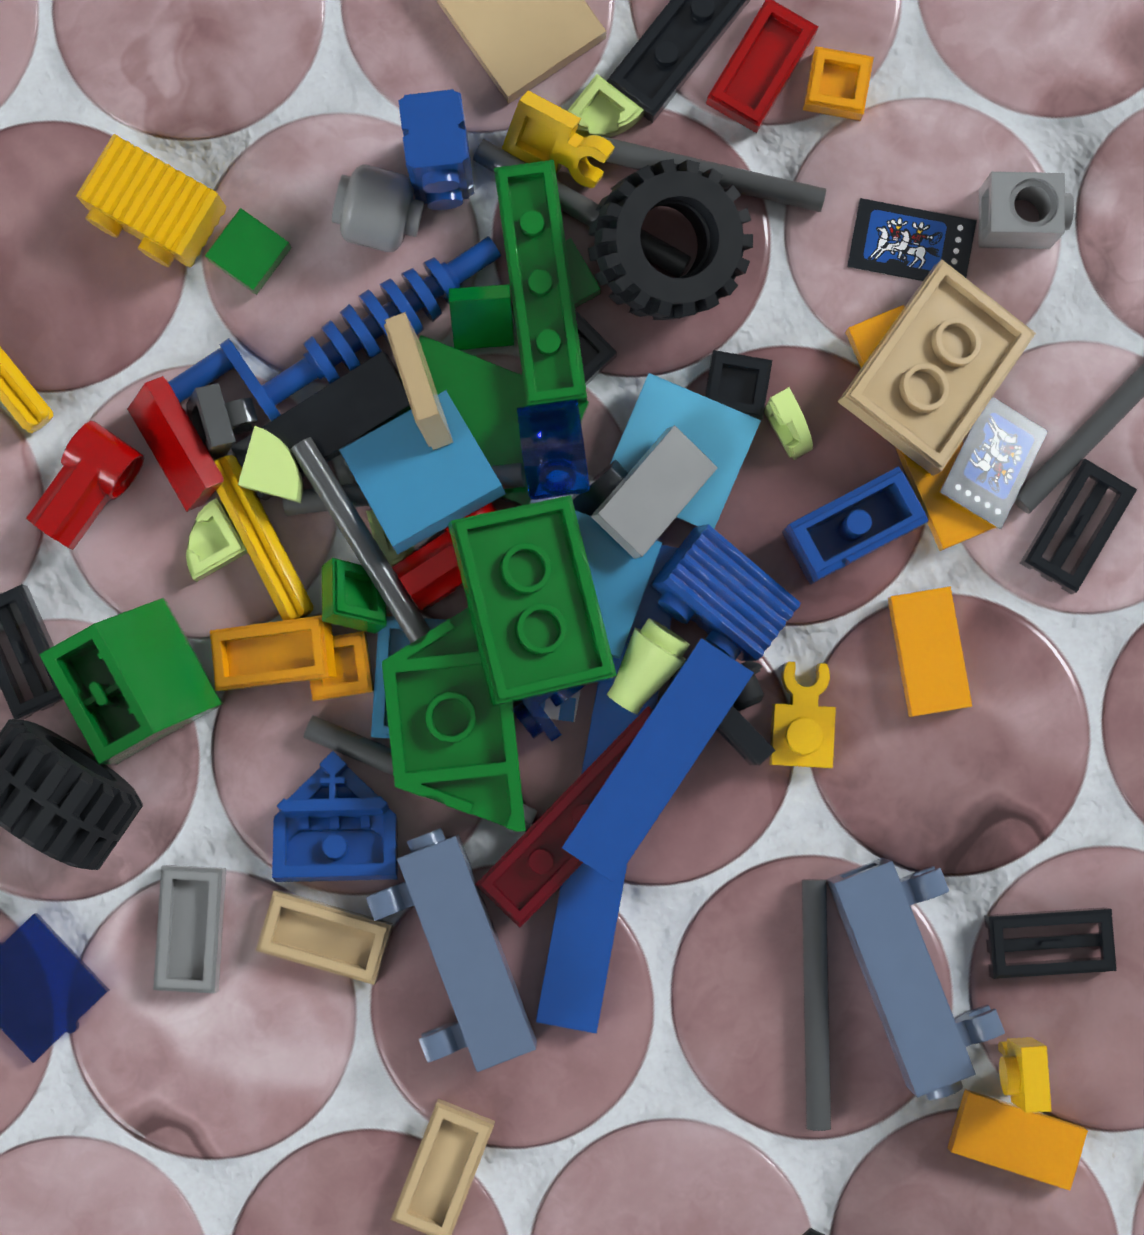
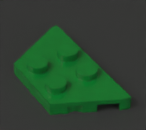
(445, 729)

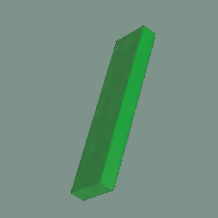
(540, 283)

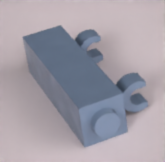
(465, 951)
(903, 978)

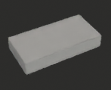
(654, 492)
(189, 929)

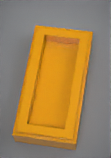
(929, 651)
(272, 653)
(1017, 1140)

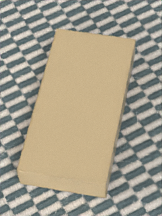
(417, 381)
(324, 937)
(443, 1169)

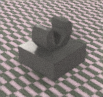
(217, 420)

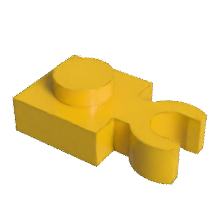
(549, 133)
(803, 730)
(1025, 1073)

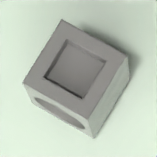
(1001, 224)

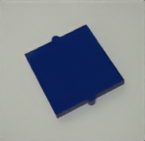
(43, 988)

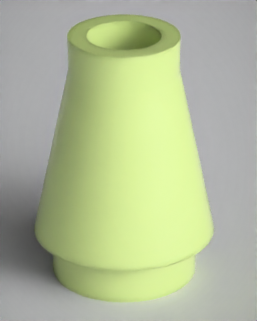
(648, 664)

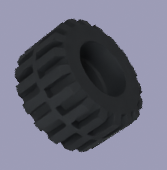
(717, 231)
(61, 796)

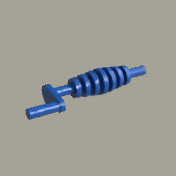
(341, 347)

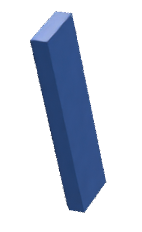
(657, 760)

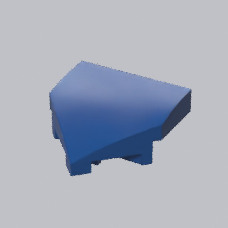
(334, 830)

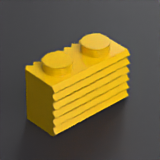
(150, 202)

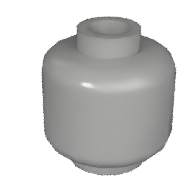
(376, 208)

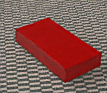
(762, 65)
(175, 443)

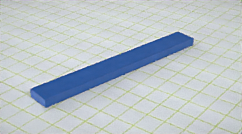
(587, 900)

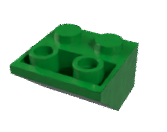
(130, 680)

